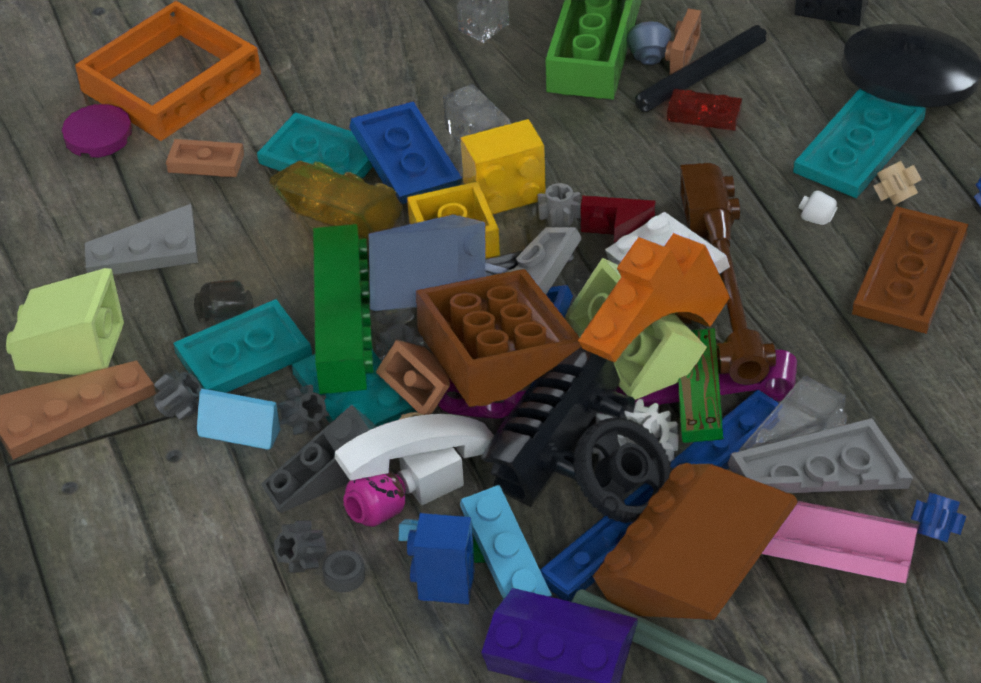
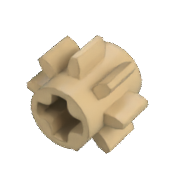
(897, 182)

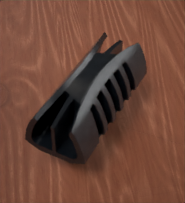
(550, 421)

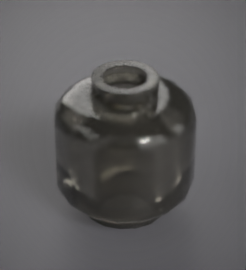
(221, 301)

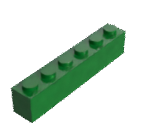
(341, 309)

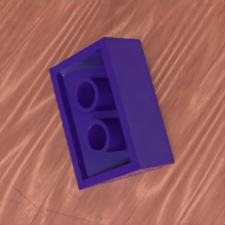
(557, 640)

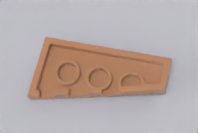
(61, 407)

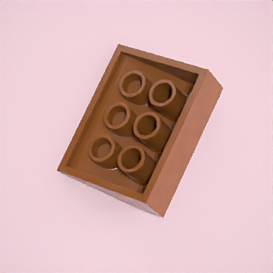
(493, 334)
(693, 543)

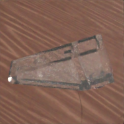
(803, 411)

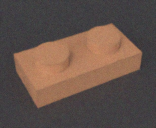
(685, 40)
(205, 158)

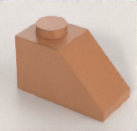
(415, 375)

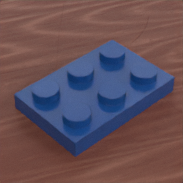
(404, 151)

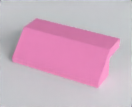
(846, 541)

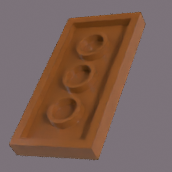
(910, 270)

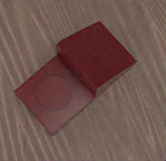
(614, 215)

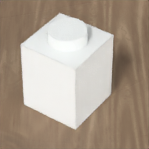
(431, 474)

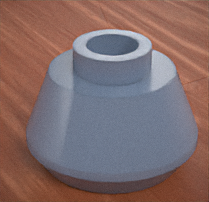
(648, 42)

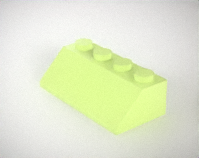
(655, 356)

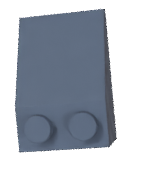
(422, 258)

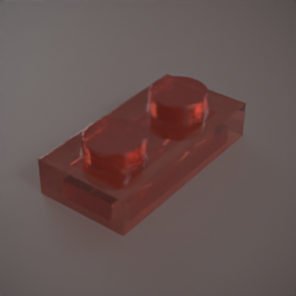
(704, 109)

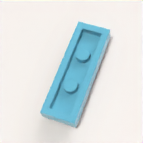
(503, 543)

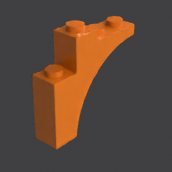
(651, 286)

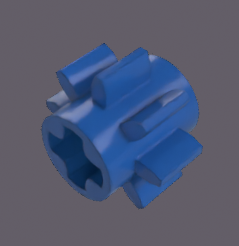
(938, 517)

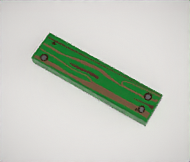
(701, 395)

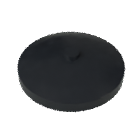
(911, 65)

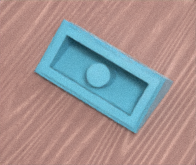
(237, 419)

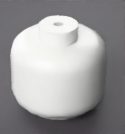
(818, 208)

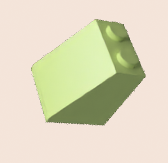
(68, 326)

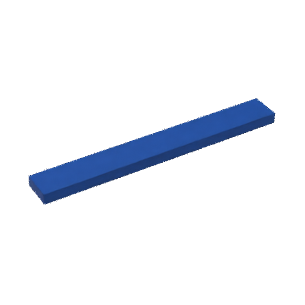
(578, 562)

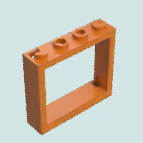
(236, 68)

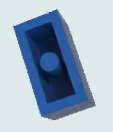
(442, 558)

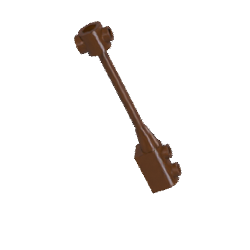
(711, 214)

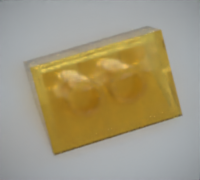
(336, 198)

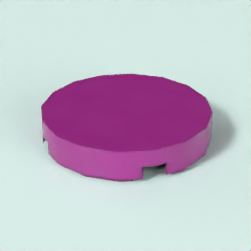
(97, 130)

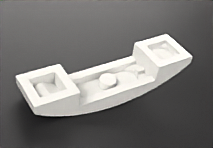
(372, 450)

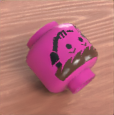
(375, 498)

